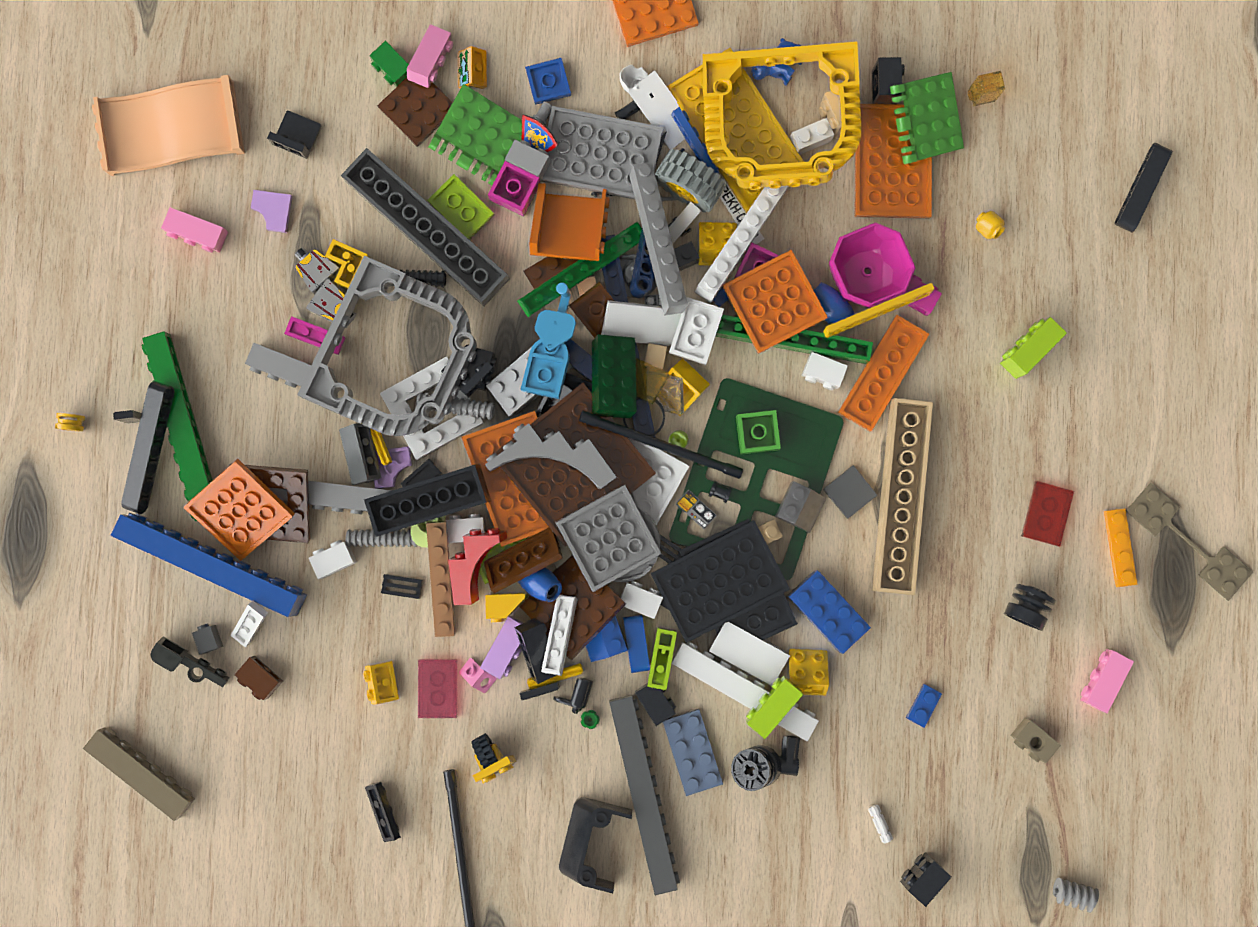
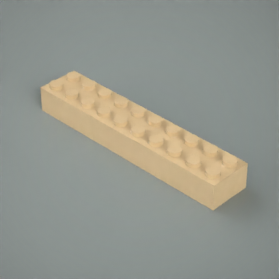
(902, 496)

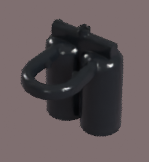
(579, 697)

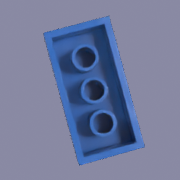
(828, 611)

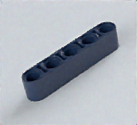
(640, 276)

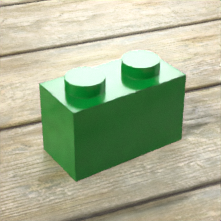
(389, 63)

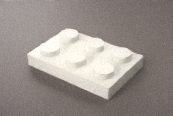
(696, 331)

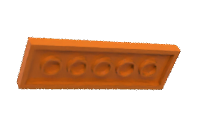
(883, 373)

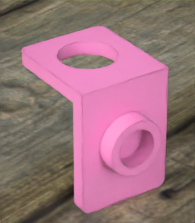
(475, 675)

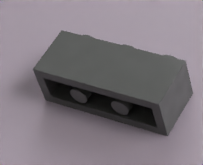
(360, 454)

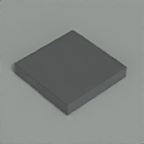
(850, 492)

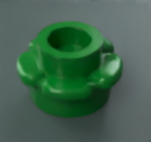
(589, 724)

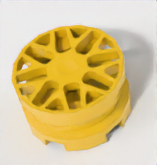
(68, 424)

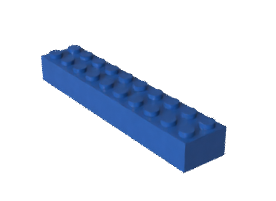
(208, 564)

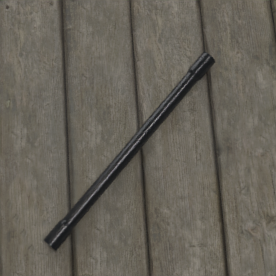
(597, 421)
(451, 786)

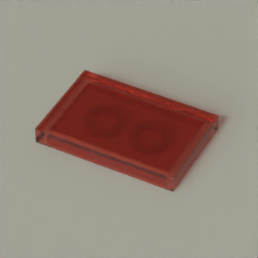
(1047, 513)

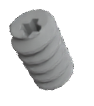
(1075, 894)

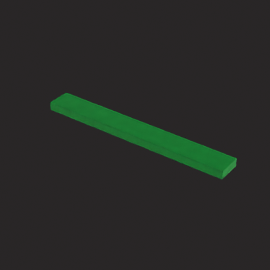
(580, 270)

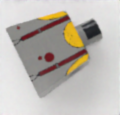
(315, 269)
(327, 301)

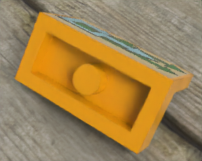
(472, 67)

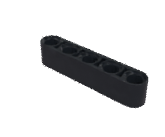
(1143, 187)

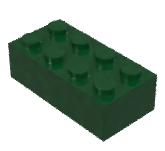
(613, 376)

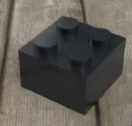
(886, 73)
(925, 879)

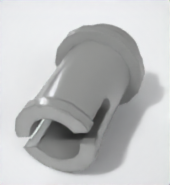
(543, 113)

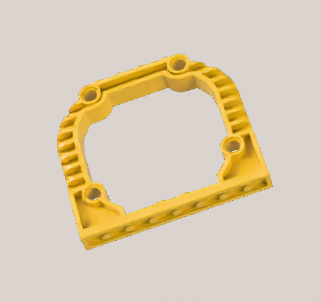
(723, 69)

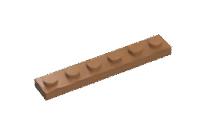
(440, 578)

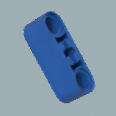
(636, 643)

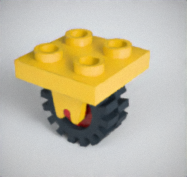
(489, 759)

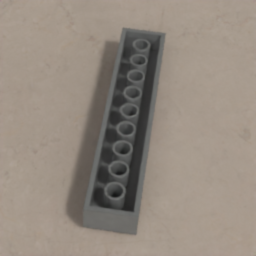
(425, 227)

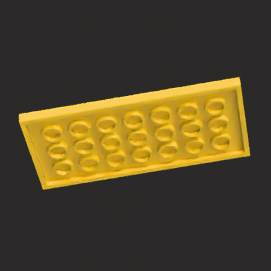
(749, 126)

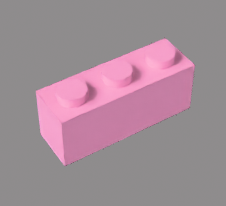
(429, 56)
(194, 230)
(1106, 680)

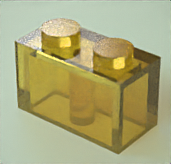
(986, 88)

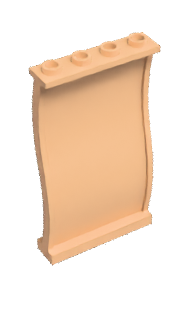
(168, 125)

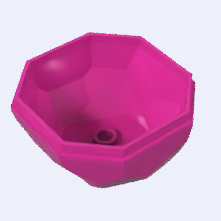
(882, 253)

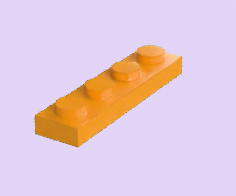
(1120, 547)

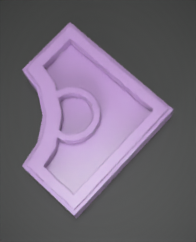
(274, 208)
(400, 459)

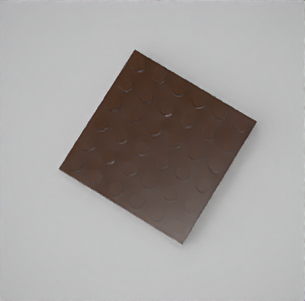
(560, 489)

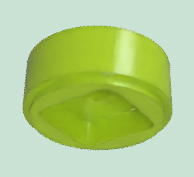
(679, 438)

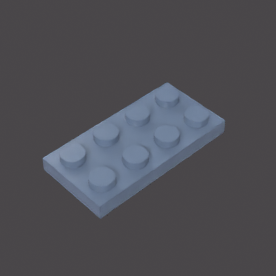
(692, 752)

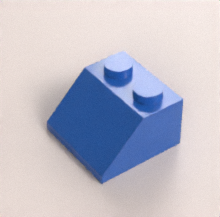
(607, 642)

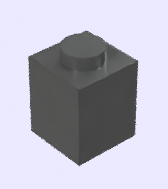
(207, 638)

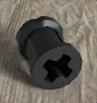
(720, 491)

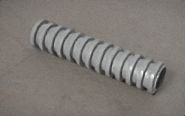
(466, 407)
(368, 538)

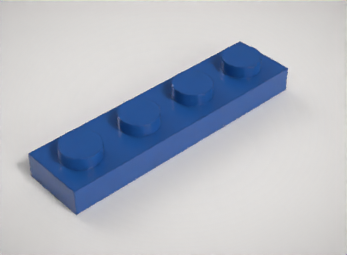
(691, 136)

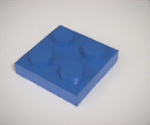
(548, 81)

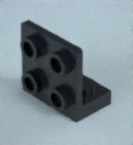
(295, 134)
(477, 374)

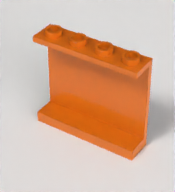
(568, 225)

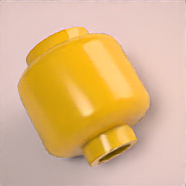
(990, 225)

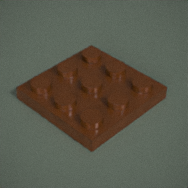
(416, 109)

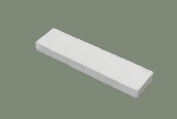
(559, 635)

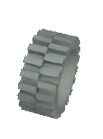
(690, 180)

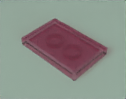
(437, 688)

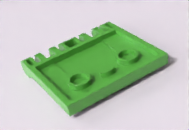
(929, 117)
(478, 130)

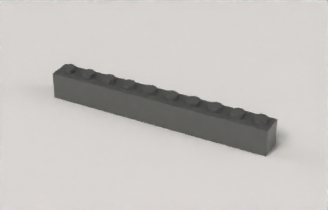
(643, 795)

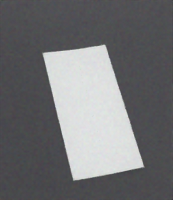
(659, 108)
(749, 653)

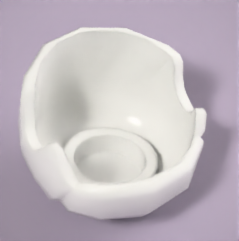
(631, 76)

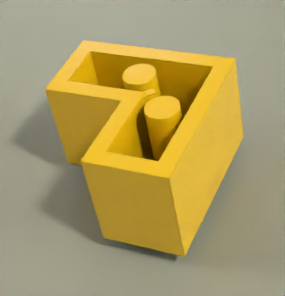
(347, 258)

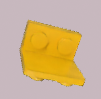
(712, 239)
(809, 670)

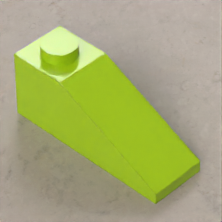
(662, 658)

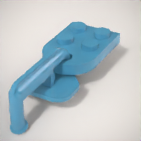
(545, 369)

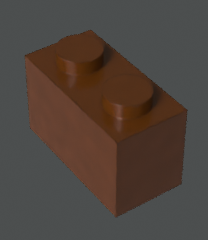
(258, 678)

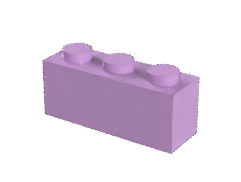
(504, 650)

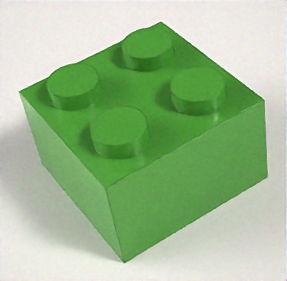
(758, 432)

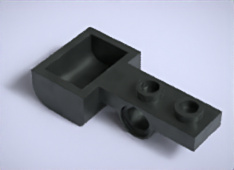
(170, 655)

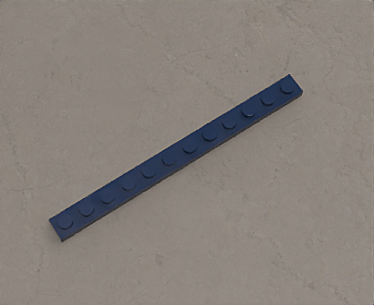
(616, 288)

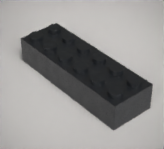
(427, 500)

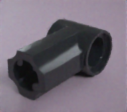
(789, 755)

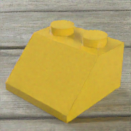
(693, 382)
(502, 605)

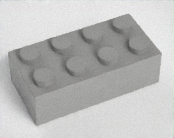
(508, 384)

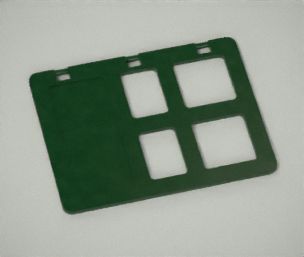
(806, 444)

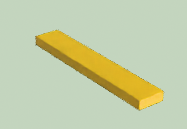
(878, 310)

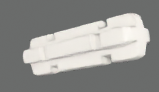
(880, 823)

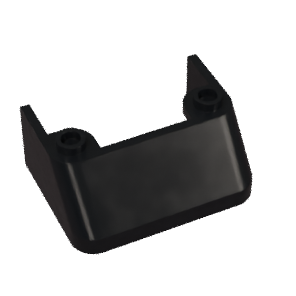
(584, 816)

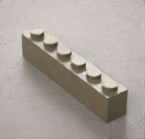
(139, 773)

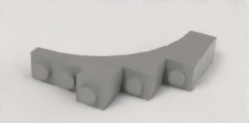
(529, 445)

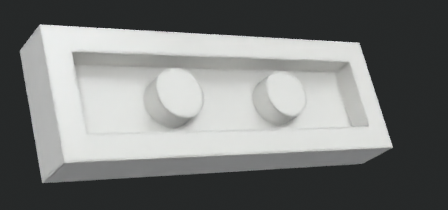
(249, 623)

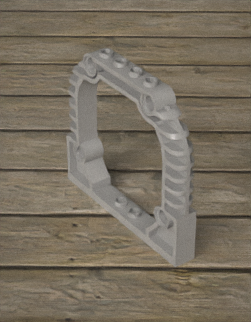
(370, 281)

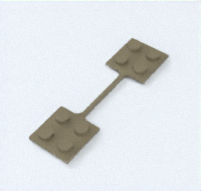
(1223, 571)

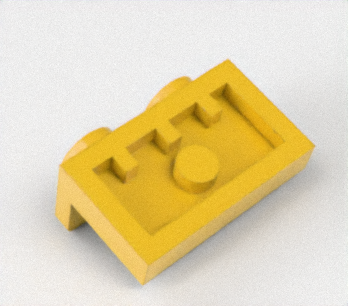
(381, 683)

